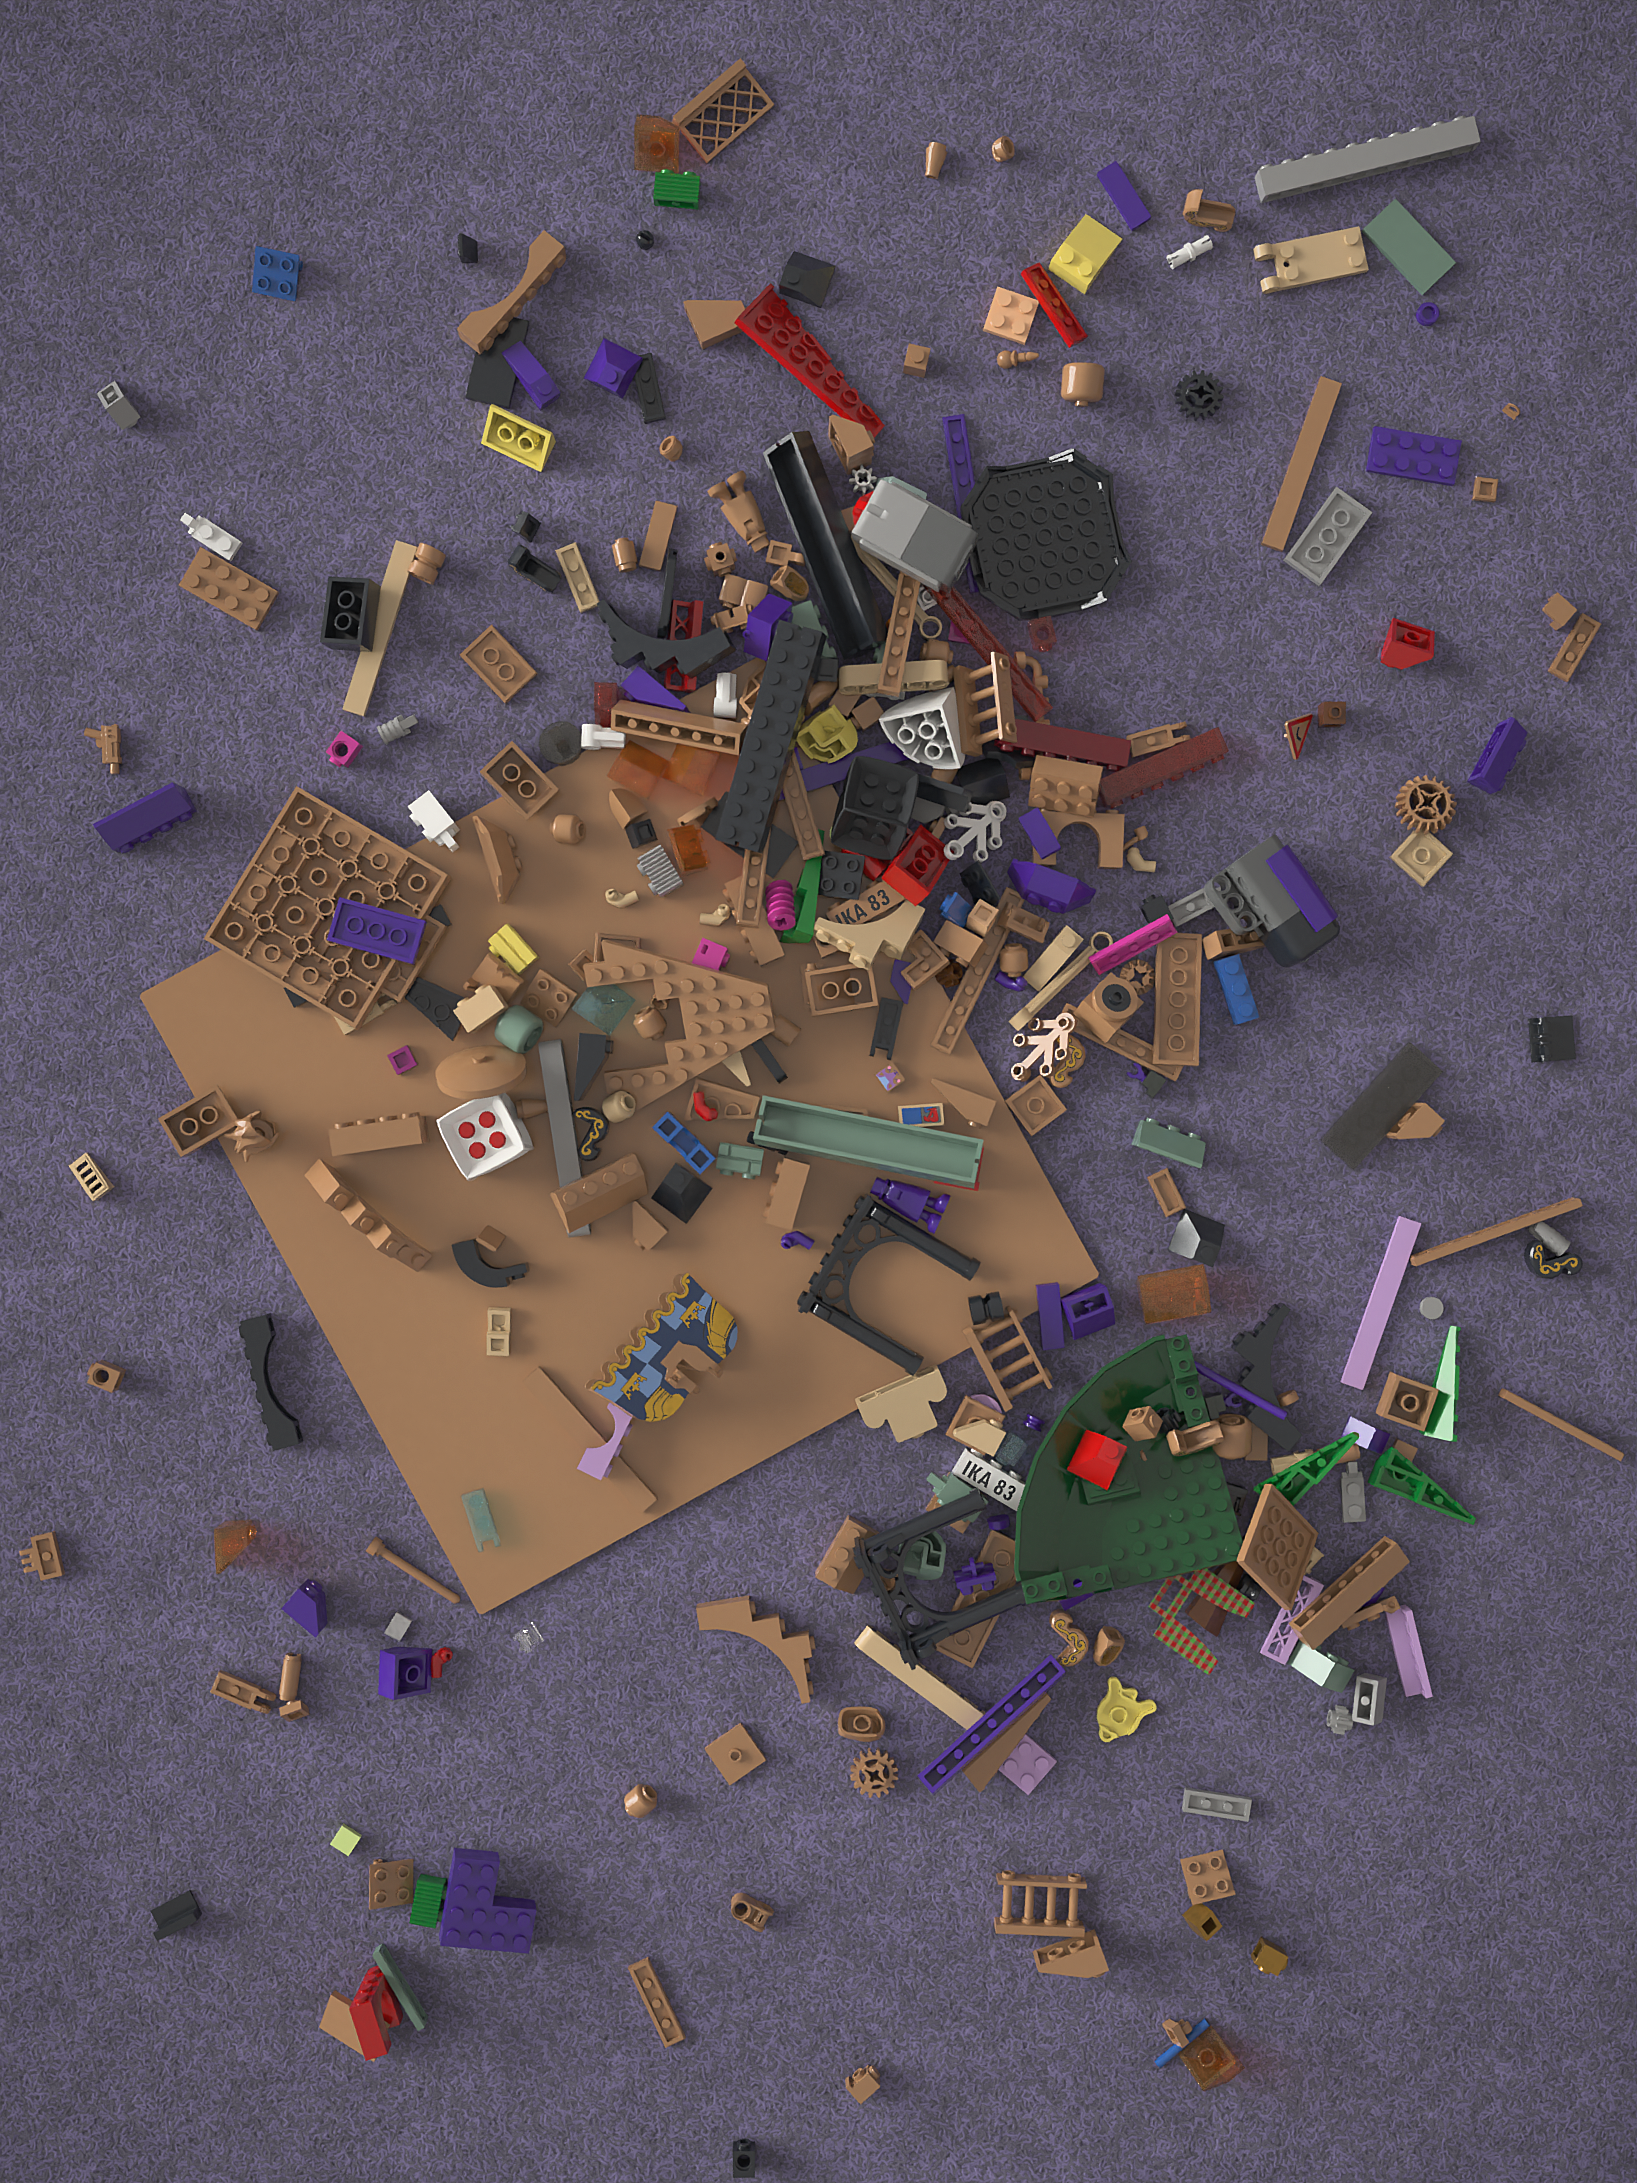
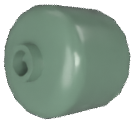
(518, 1029)

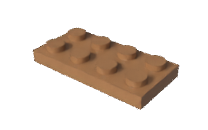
(229, 588)

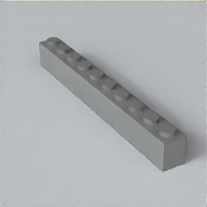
(1367, 159)

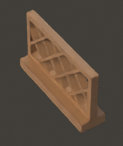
(710, 95)

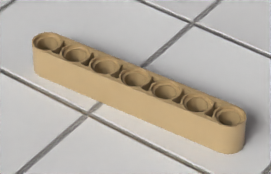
(919, 1679)

